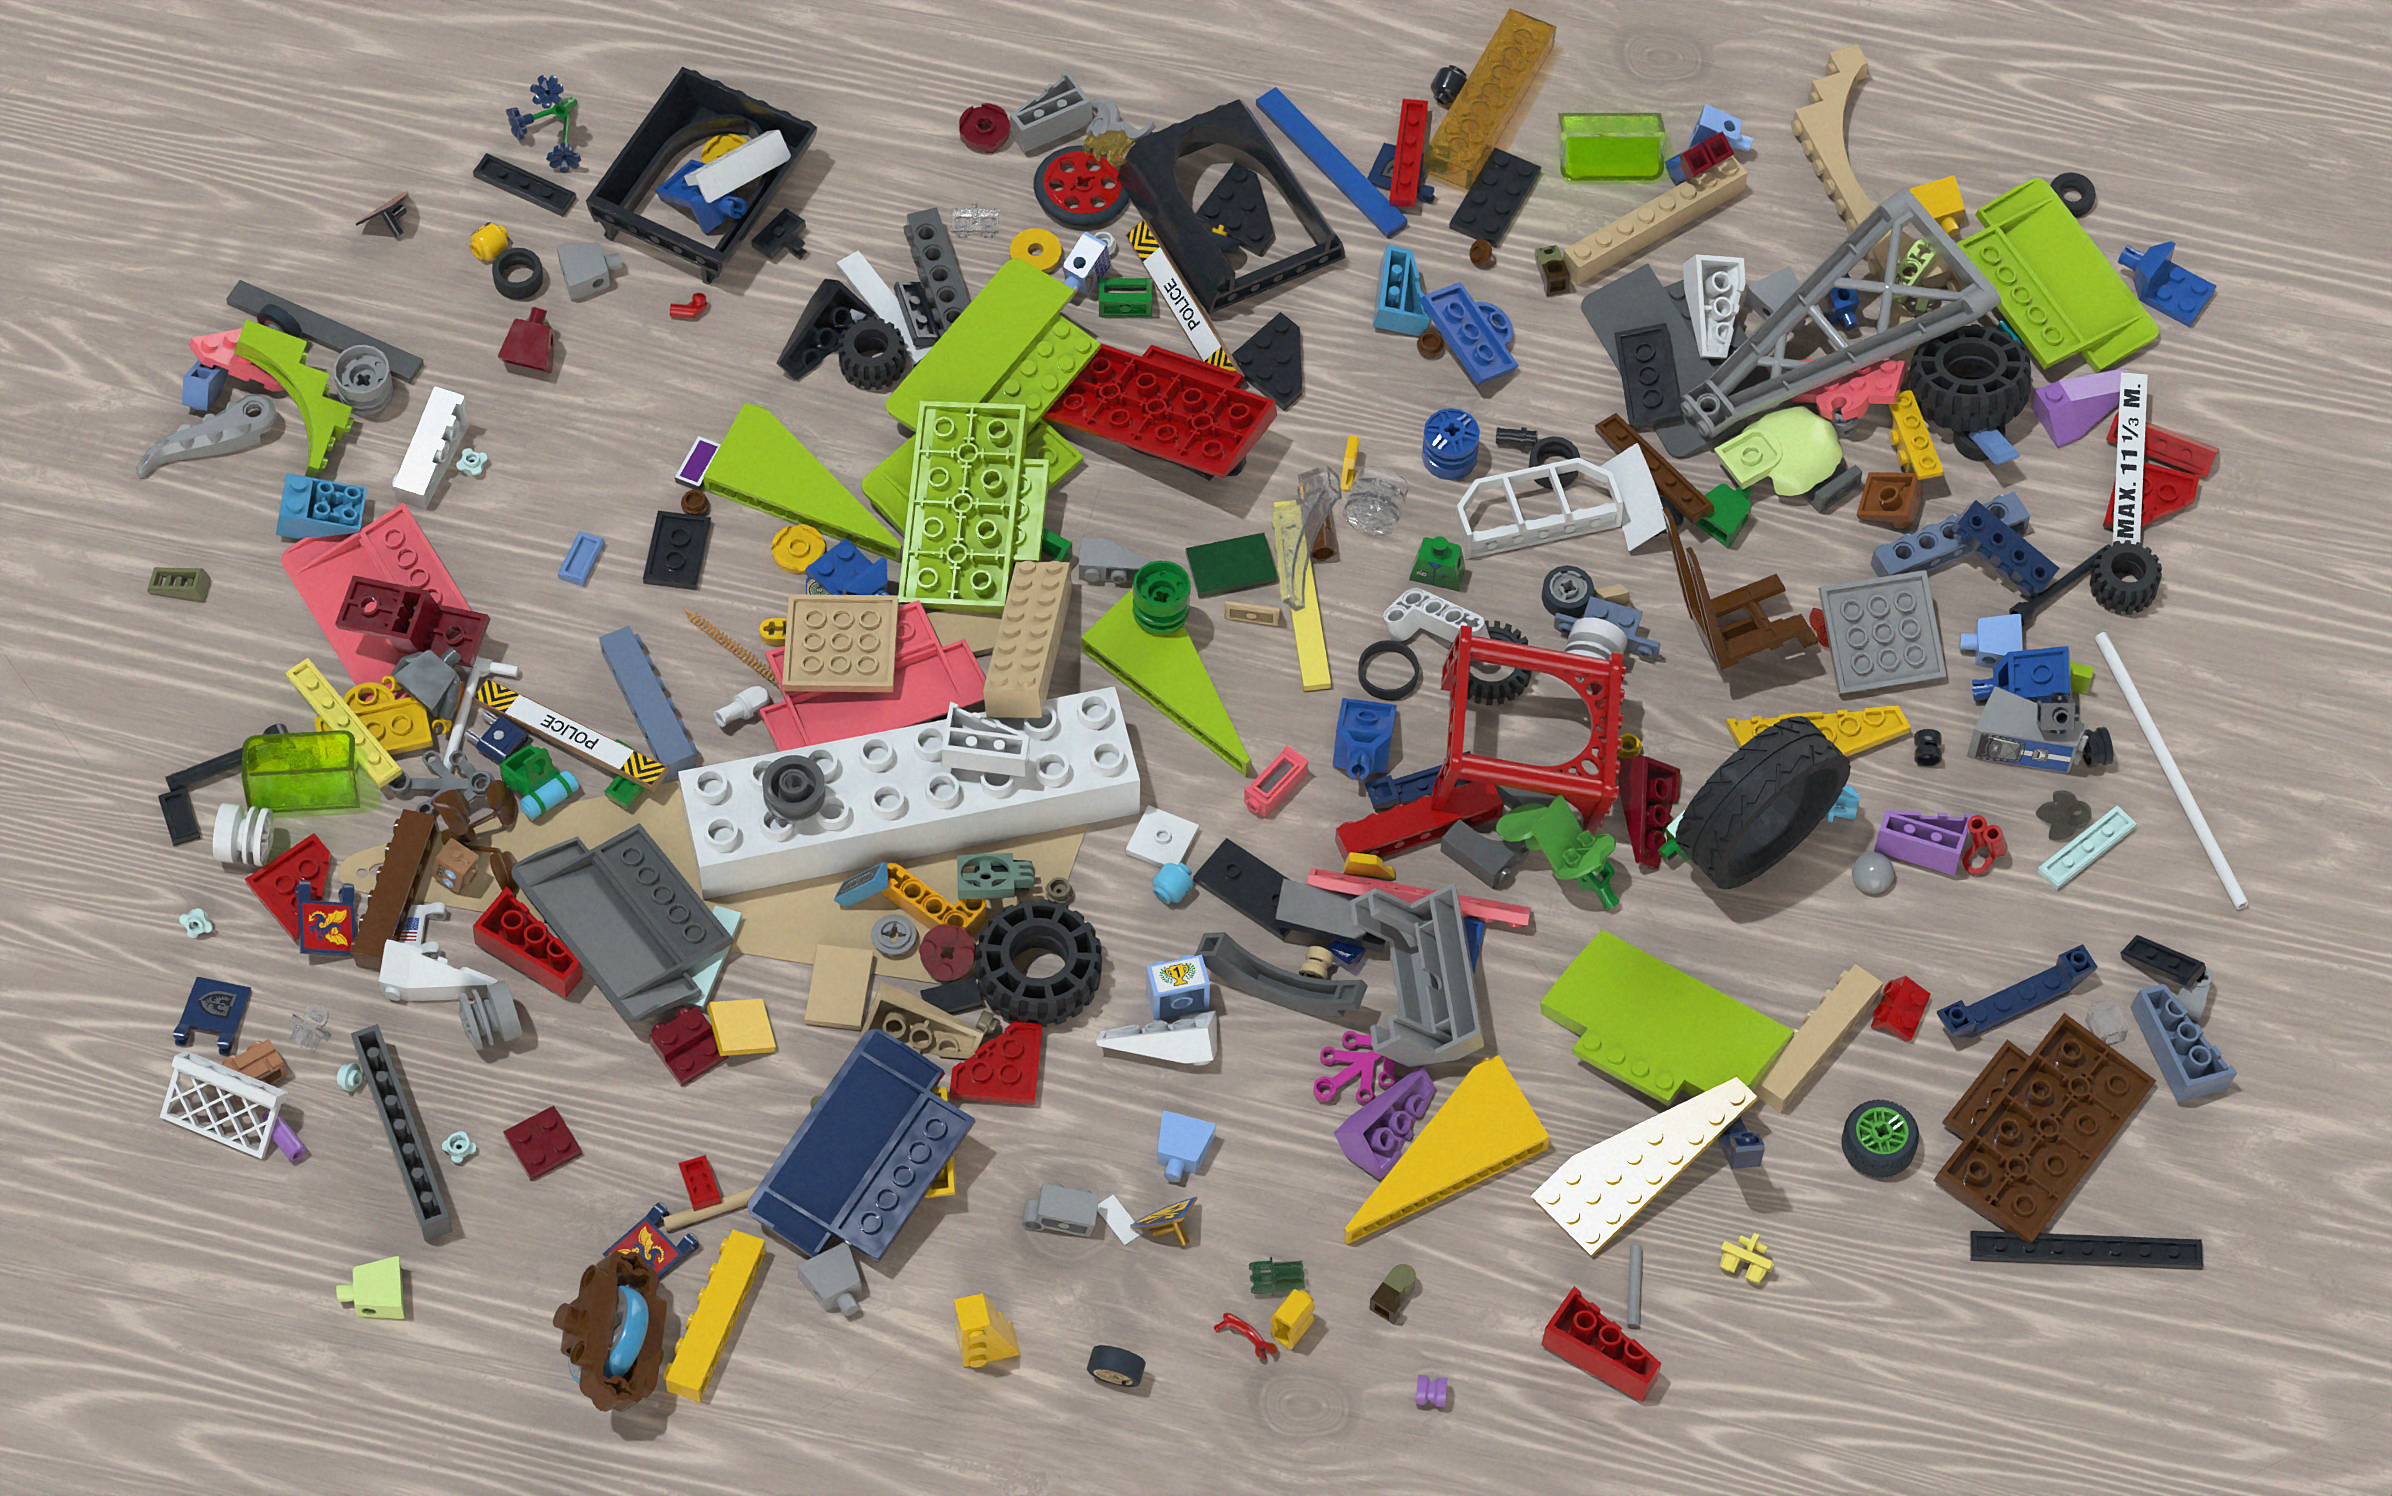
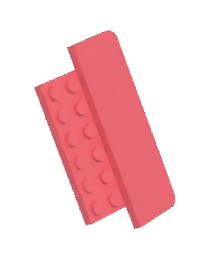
(386, 551)
(923, 687)

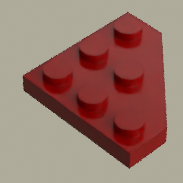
(2162, 494)
(277, 881)
(1001, 1068)

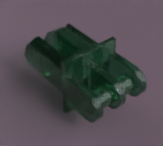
(1281, 1275)

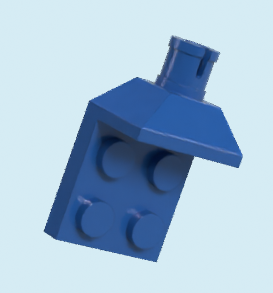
(707, 214)
(2166, 284)
(849, 572)
(2029, 674)
(1364, 737)

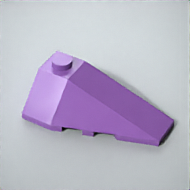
(2076, 404)

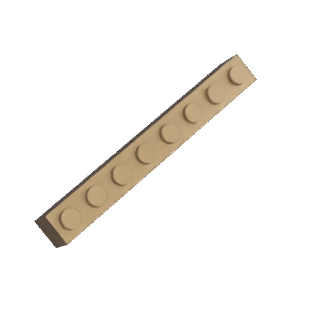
(1654, 220)

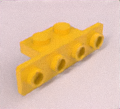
(1912, 438)

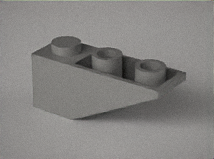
(1107, 561)

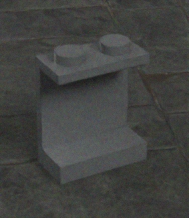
(1833, 488)

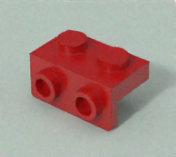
(1901, 1007)

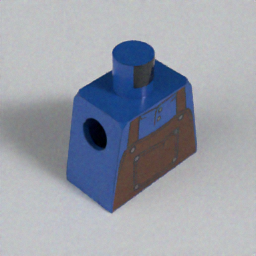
(1840, 306)

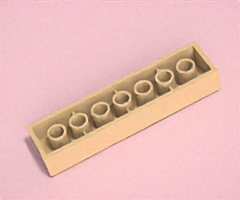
(1028, 640)

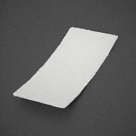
(1641, 502)

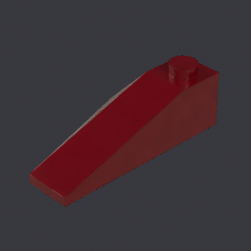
(1647, 796)

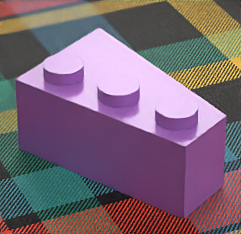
(1923, 839)

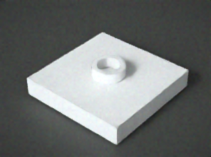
(1161, 838)

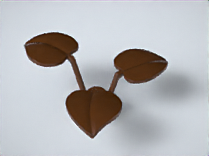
(455, 812)

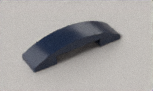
(1404, 790)

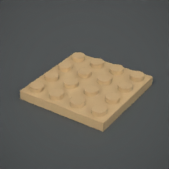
(840, 643)

